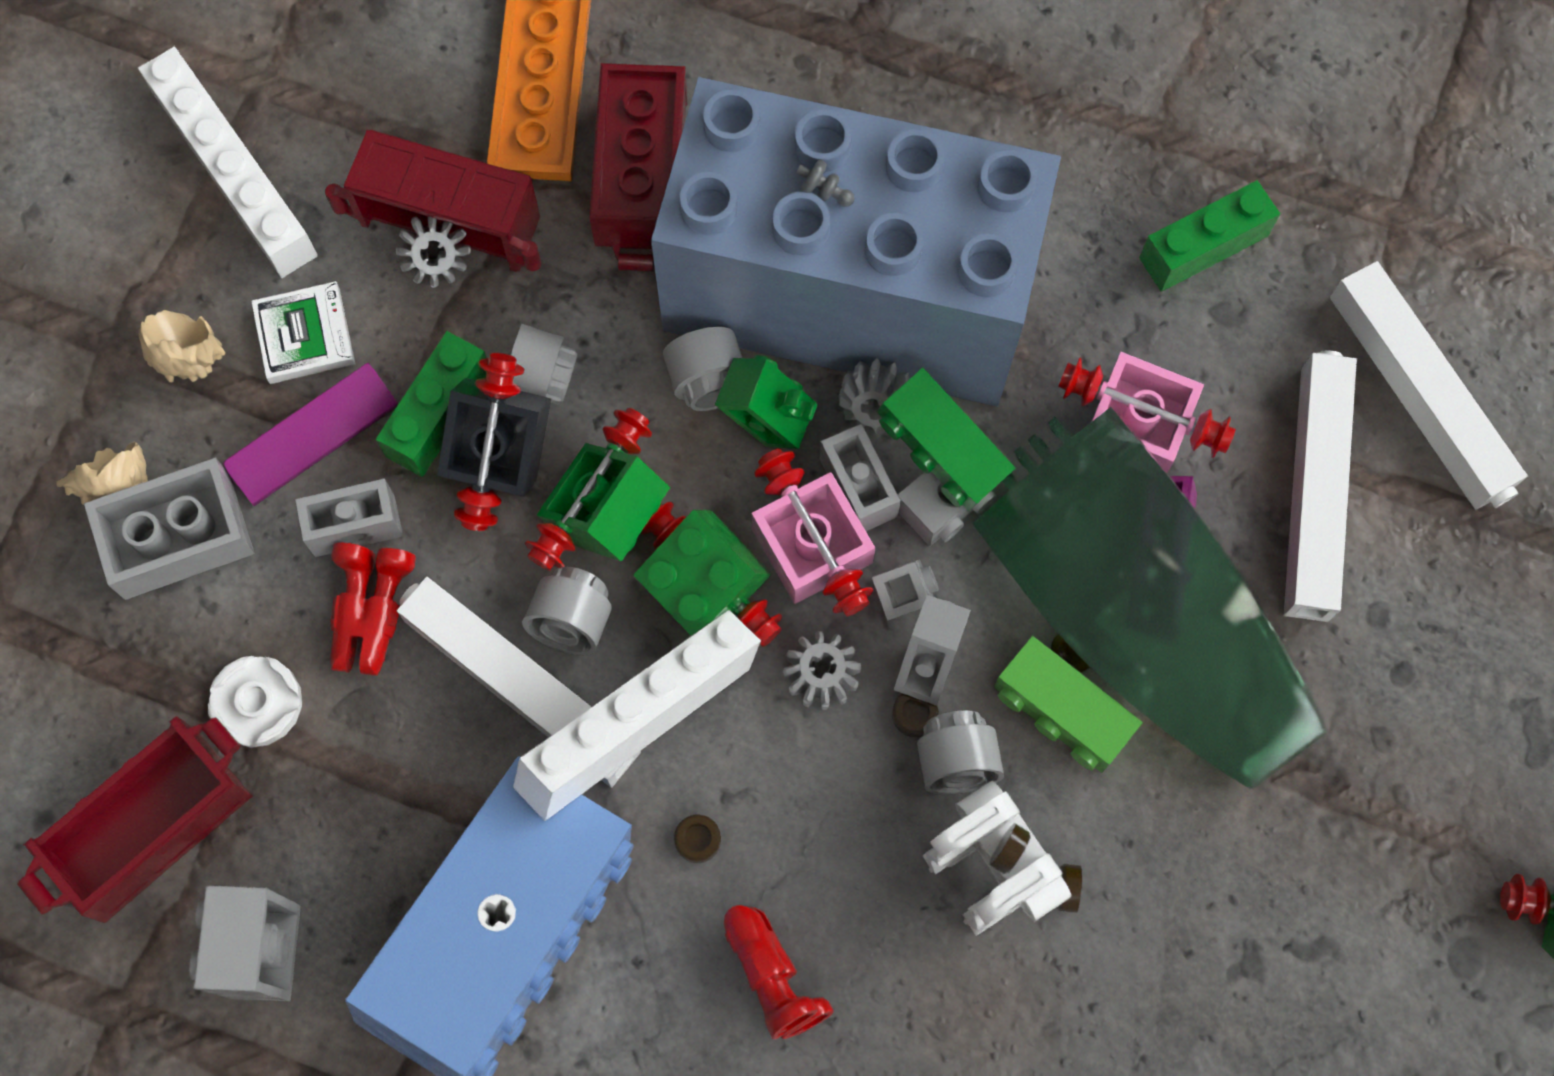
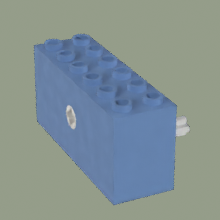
(490, 931)

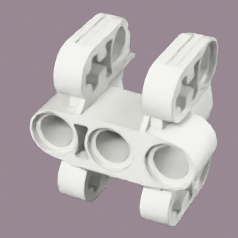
(1032, 883)

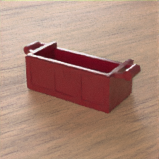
(634, 152)
(407, 179)
(137, 822)

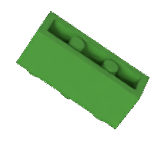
(1066, 705)

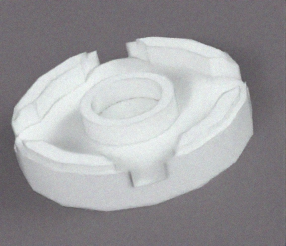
(255, 700)

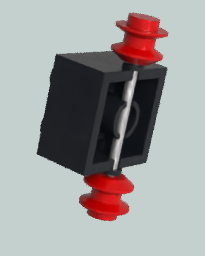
(492, 439)

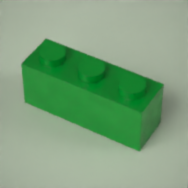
(1209, 235)
(418, 423)
(944, 440)

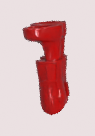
(368, 618)
(768, 971)

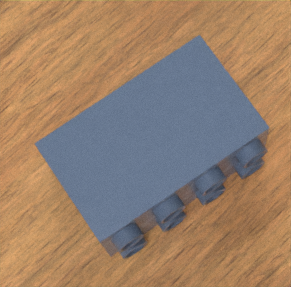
(913, 273)

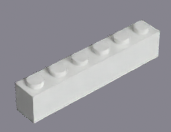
(228, 162)
(634, 715)

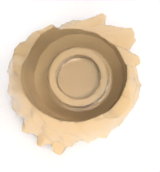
(179, 345)
(106, 474)

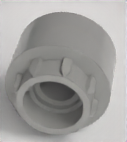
(545, 362)
(700, 364)
(568, 611)
(959, 753)

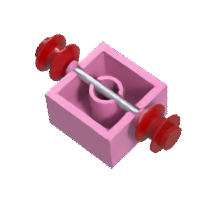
(1152, 403)
(812, 535)

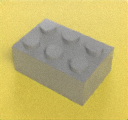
(168, 529)
(245, 944)

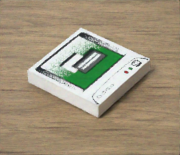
(303, 332)

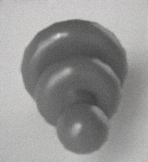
(827, 186)

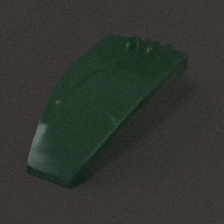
(1151, 598)

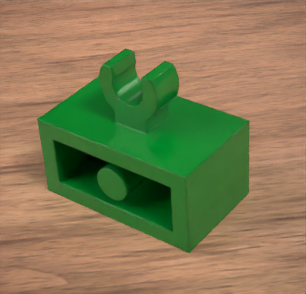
(766, 402)

